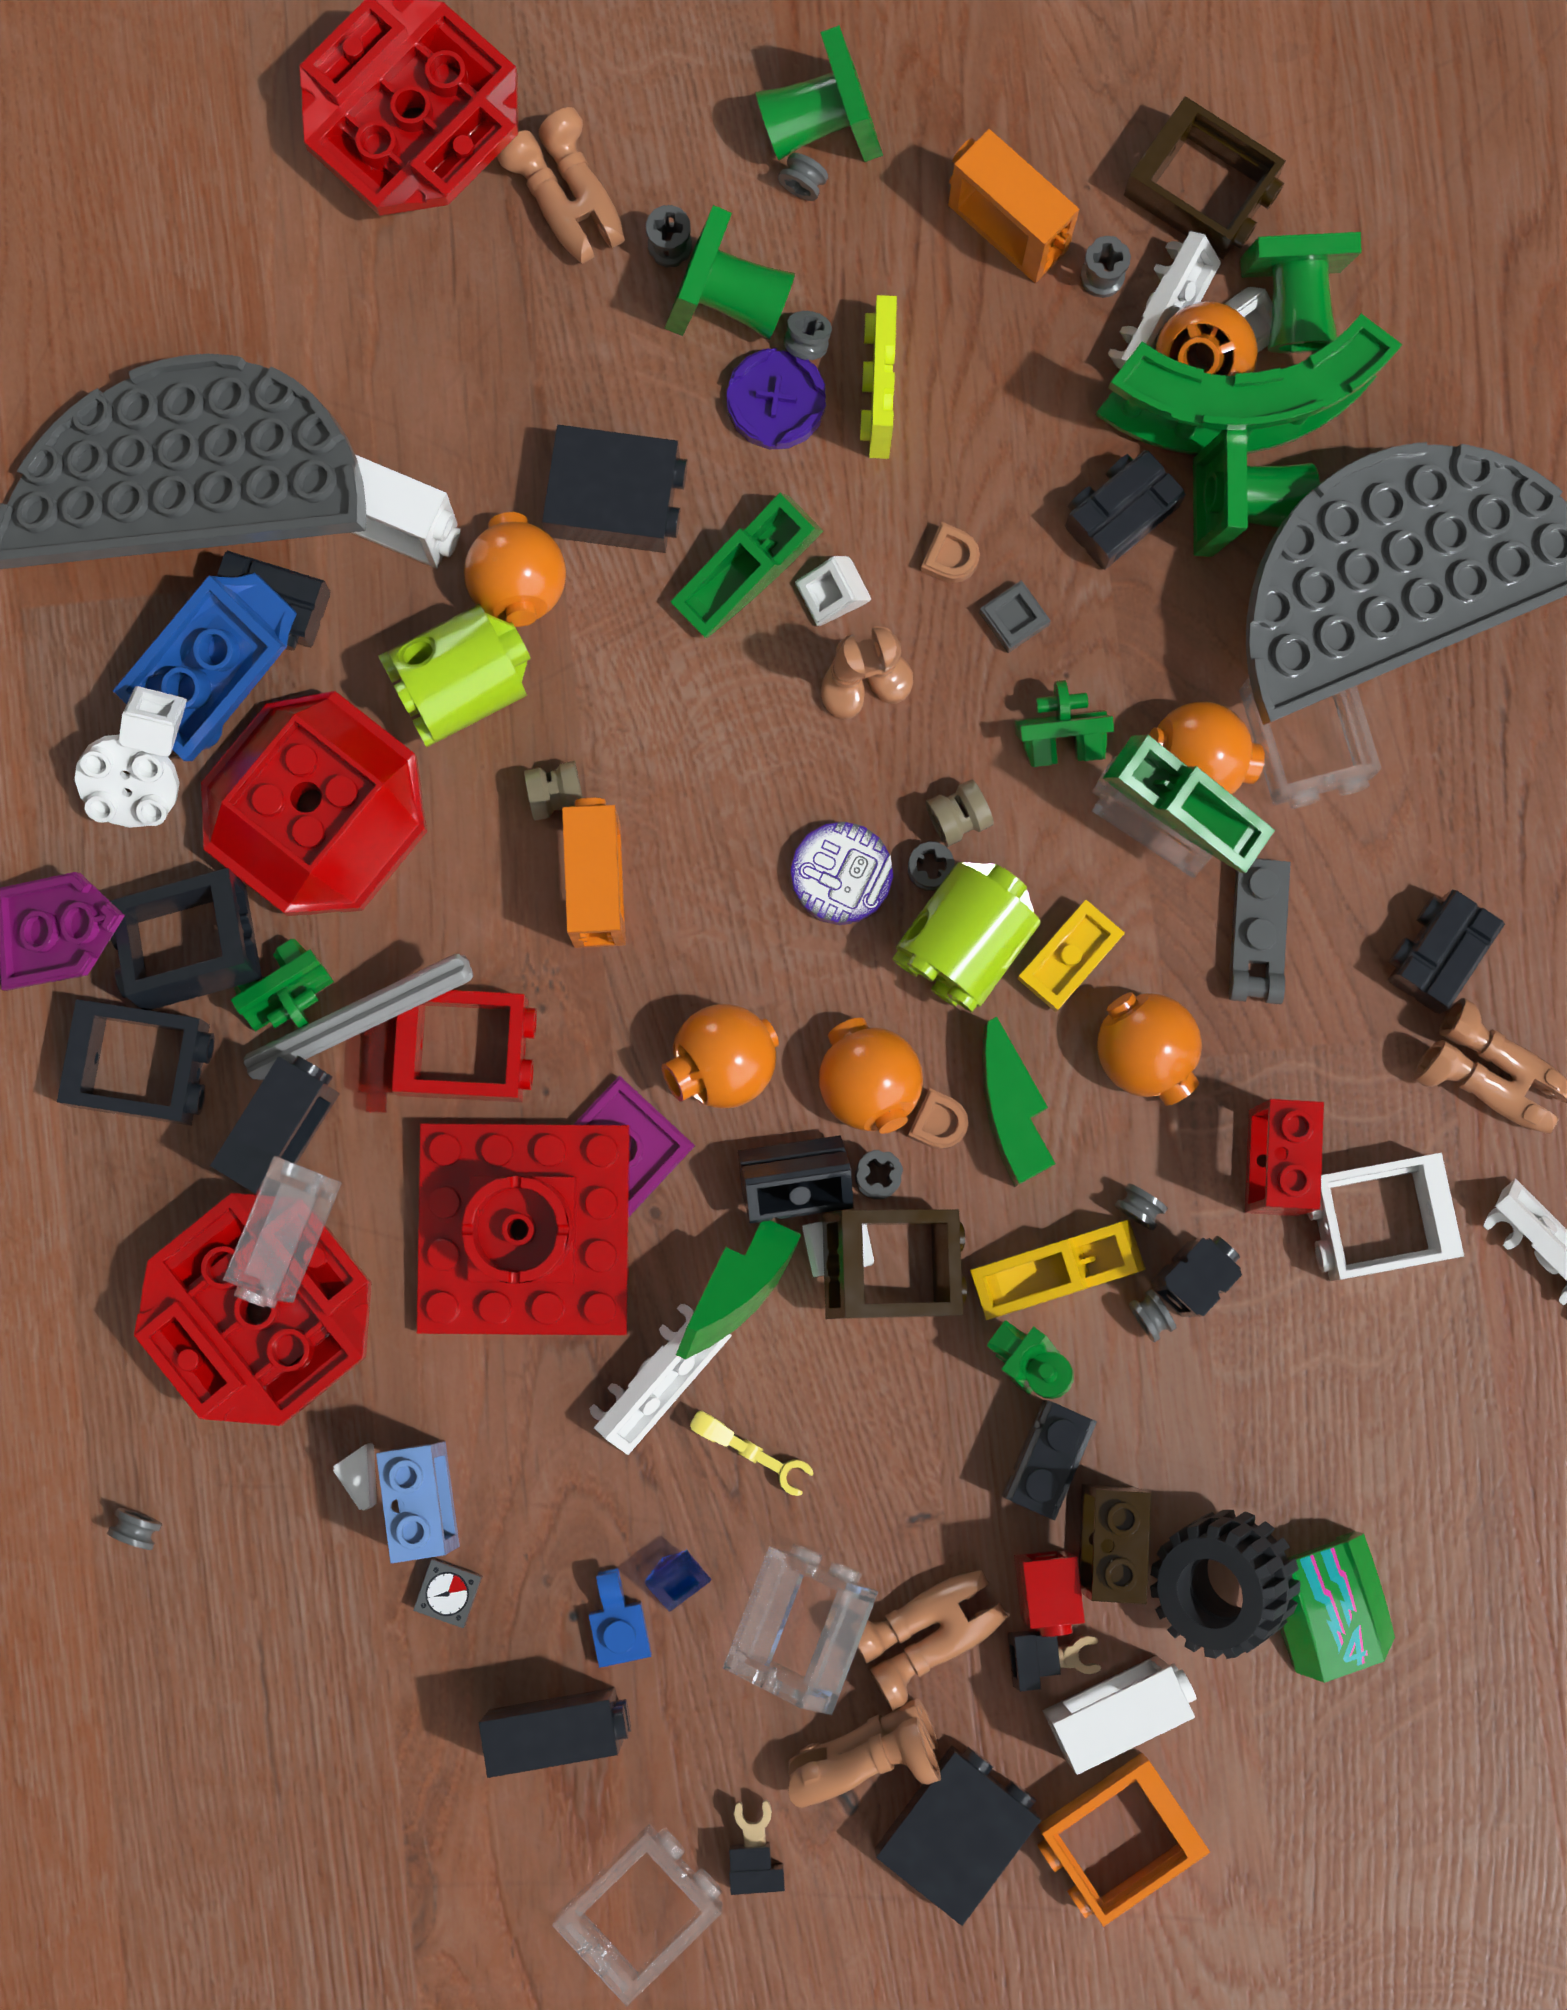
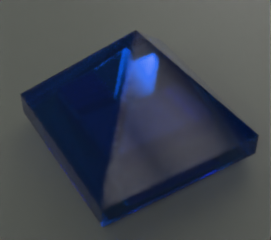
(676, 1579)

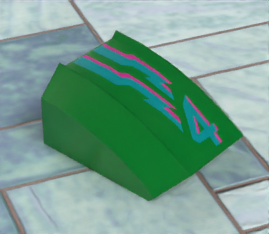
(1339, 1611)

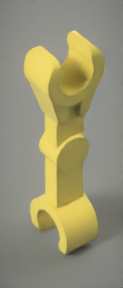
(717, 1432)

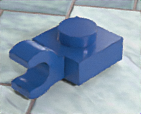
(619, 1627)

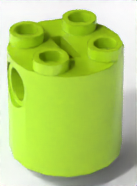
(458, 672)
(969, 933)

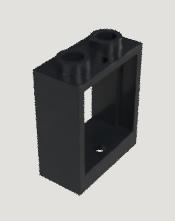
(236, 934)
(85, 1050)
(276, 1121)

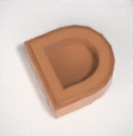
(951, 555)
(939, 1122)

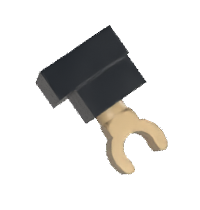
(1041, 1656)
(751, 1861)

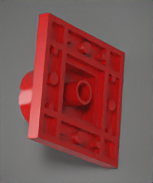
(569, 1266)

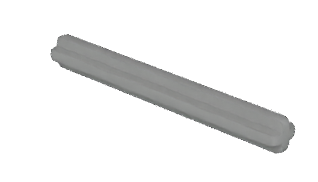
(362, 1014)

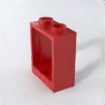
(409, 1049)
(1292, 1142)

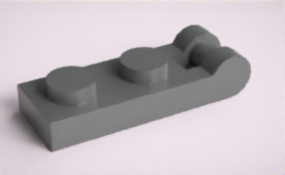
(1260, 931)

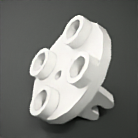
(103, 784)

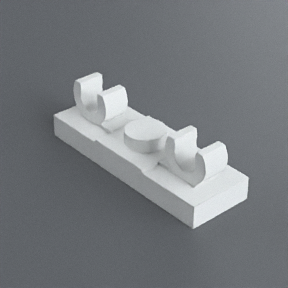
(1180, 286)
(1534, 1221)
(652, 1390)

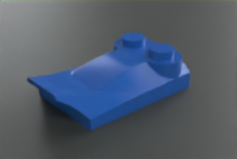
(214, 655)

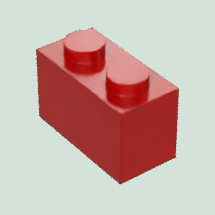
(1049, 1591)

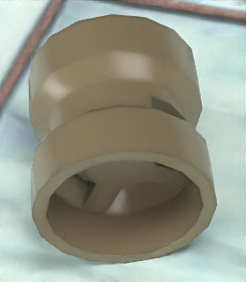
(552, 789)
(959, 813)

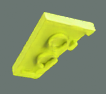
(879, 377)

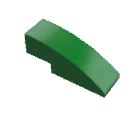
(746, 565)
(1188, 802)
(1011, 1105)
(739, 1287)

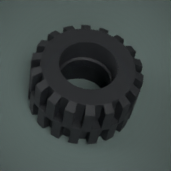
(1194, 1605)

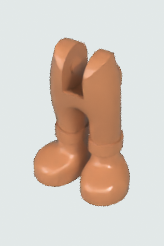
(560, 137)
(873, 659)
(1445, 1062)
(951, 1640)
(872, 1748)

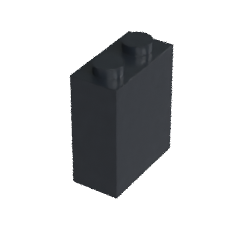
(613, 489)
(553, 1732)
(958, 1833)

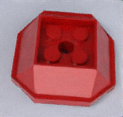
(396, 60)
(345, 846)
(225, 1360)

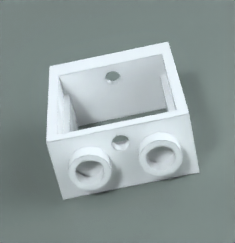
(407, 515)
(1434, 1205)
(1121, 1713)

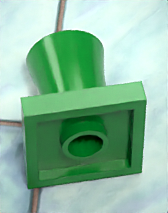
(820, 105)
(729, 284)
(1301, 285)
(1234, 494)

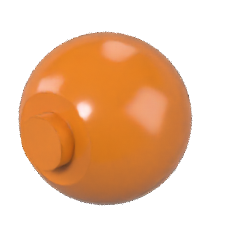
(1210, 339)
(515, 570)
(1213, 741)
(1150, 1047)
(722, 1057)
(870, 1077)

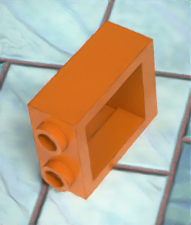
(1011, 205)
(593, 874)
(1184, 1854)

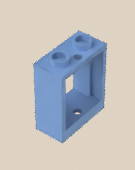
(425, 1500)

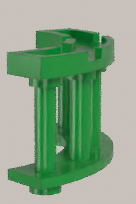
(1186, 408)

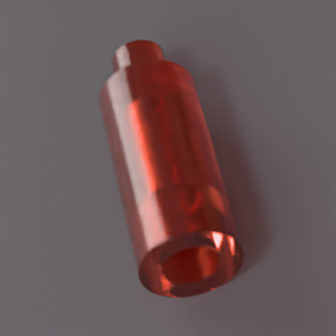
(377, 1065)

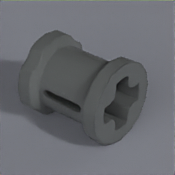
(656, 230)
(1117, 258)
(880, 1159)

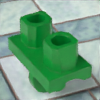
(1087, 728)
(285, 991)
(1032, 1361)

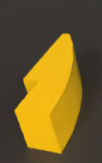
(1057, 1269)

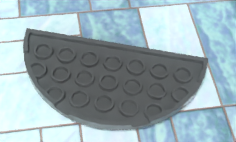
(183, 462)
(1397, 566)

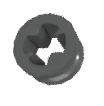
(803, 176)
(807, 335)
(941, 854)
(1141, 1206)
(1152, 1315)
(134, 1528)

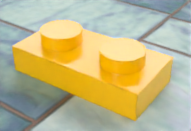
(1070, 955)

